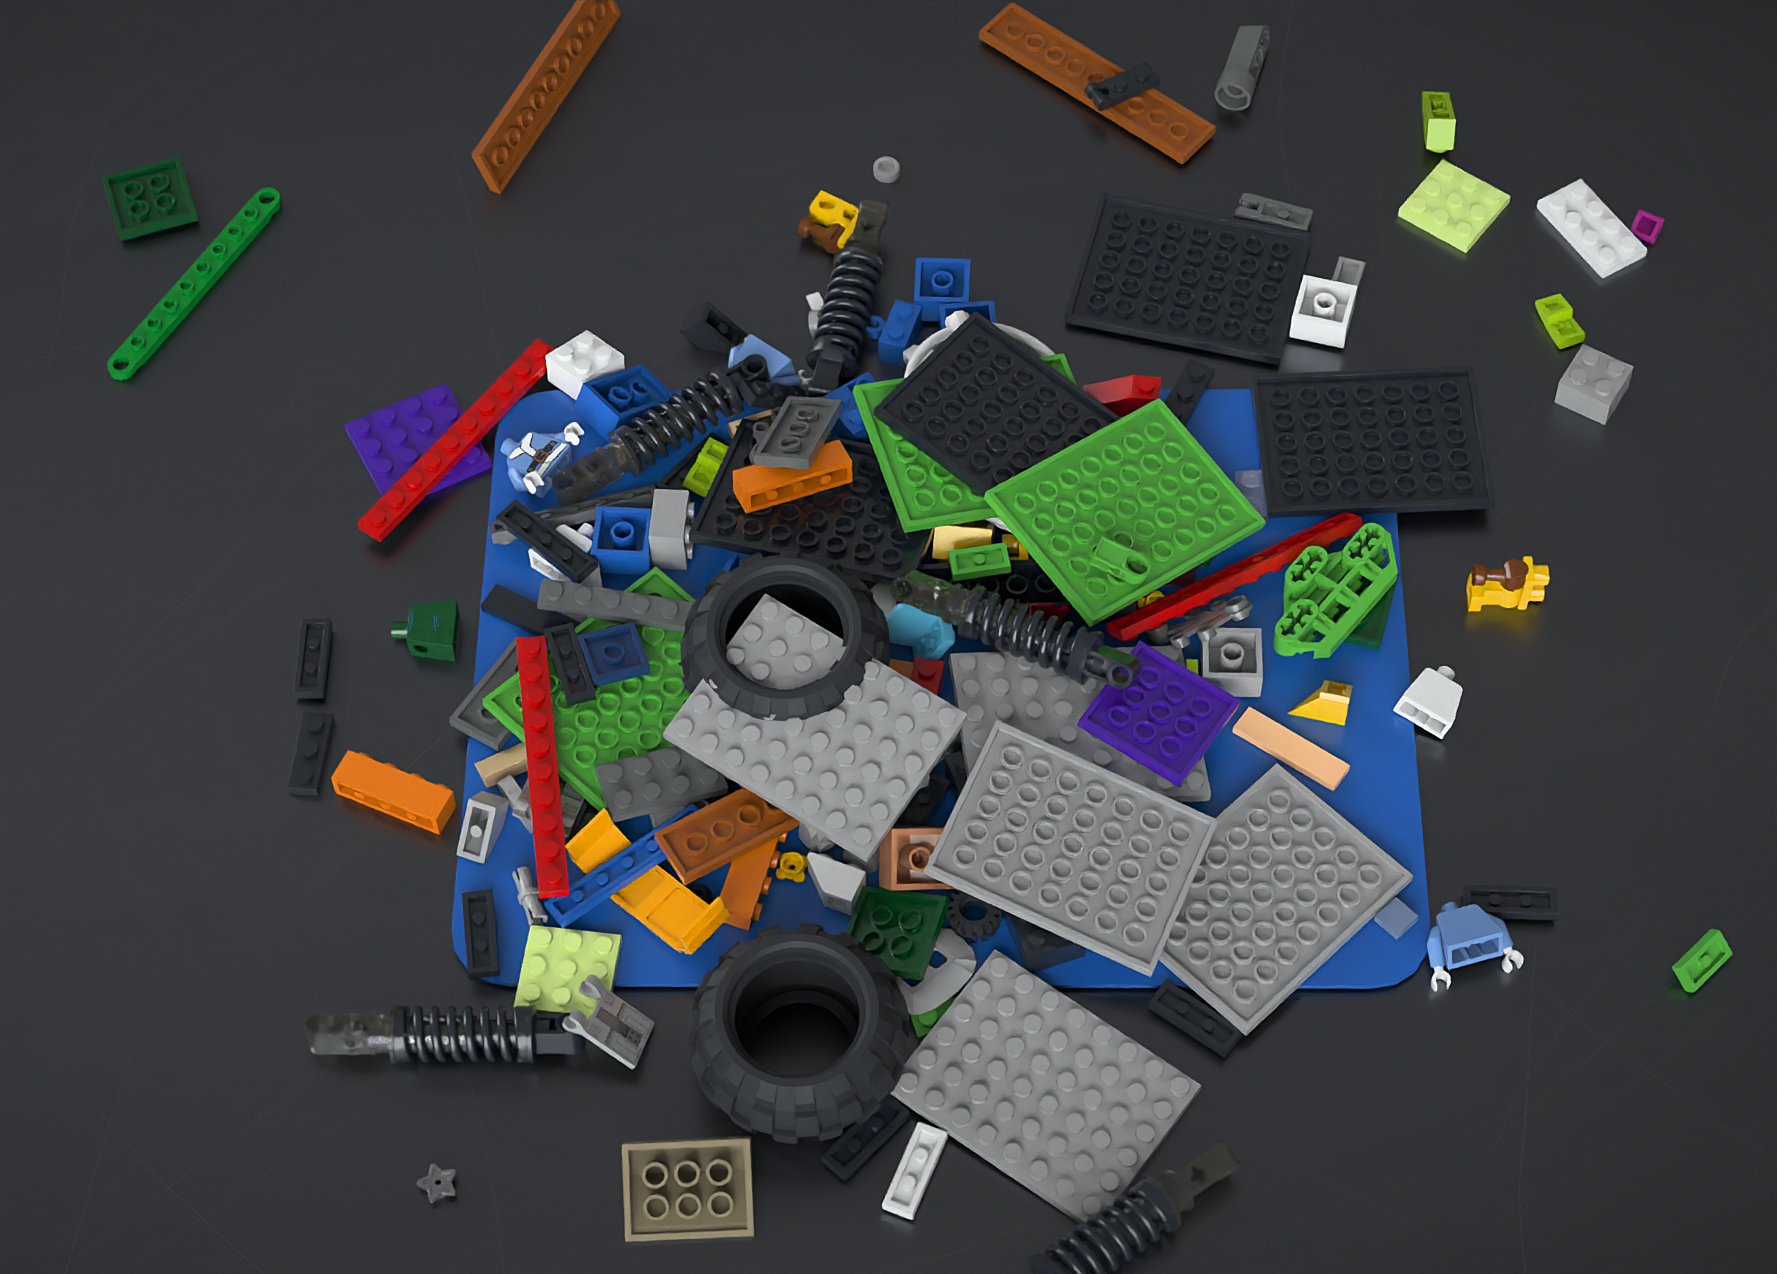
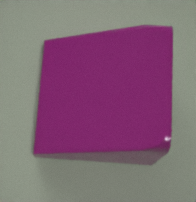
(1647, 226)

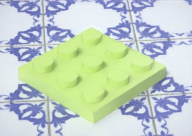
(1454, 206)
(558, 963)

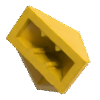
(1326, 704)

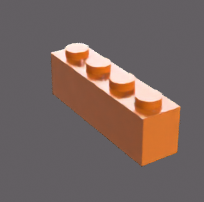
(765, 487)
(394, 791)
(747, 881)

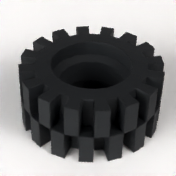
(969, 928)

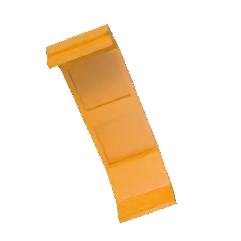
(654, 897)

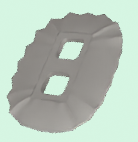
(944, 981)

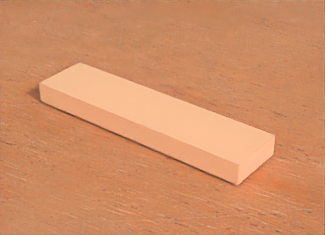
(1291, 749)

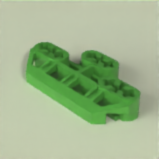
(1332, 581)

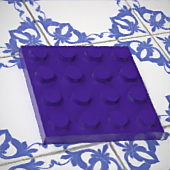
(403, 432)
(1162, 716)

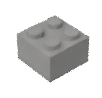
(1593, 384)
(670, 528)
(1234, 661)

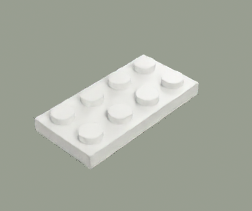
(1591, 228)

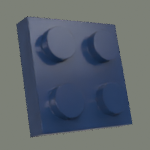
(614, 654)

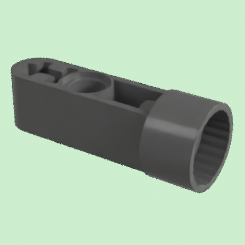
(1243, 67)

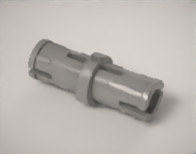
(529, 896)

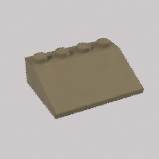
(688, 1188)

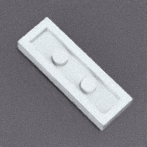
(915, 1170)

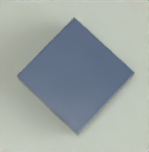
(1396, 918)

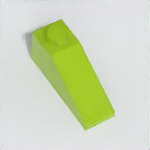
(1438, 121)

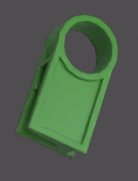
(1113, 559)

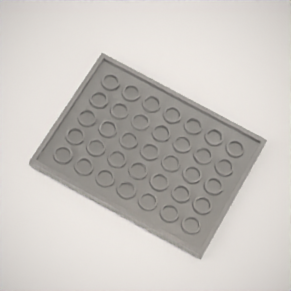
(1049, 708)
(837, 770)
(1072, 848)
(1275, 898)
(1044, 1089)

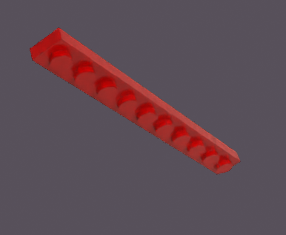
(456, 442)
(1227, 579)
(542, 768)

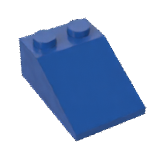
(619, 398)

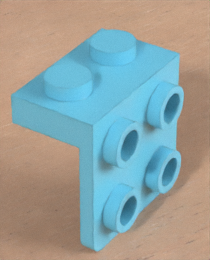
(921, 631)

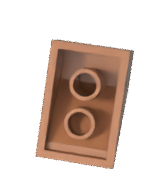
(905, 856)

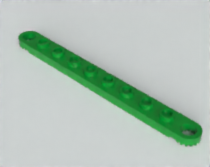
(194, 284)

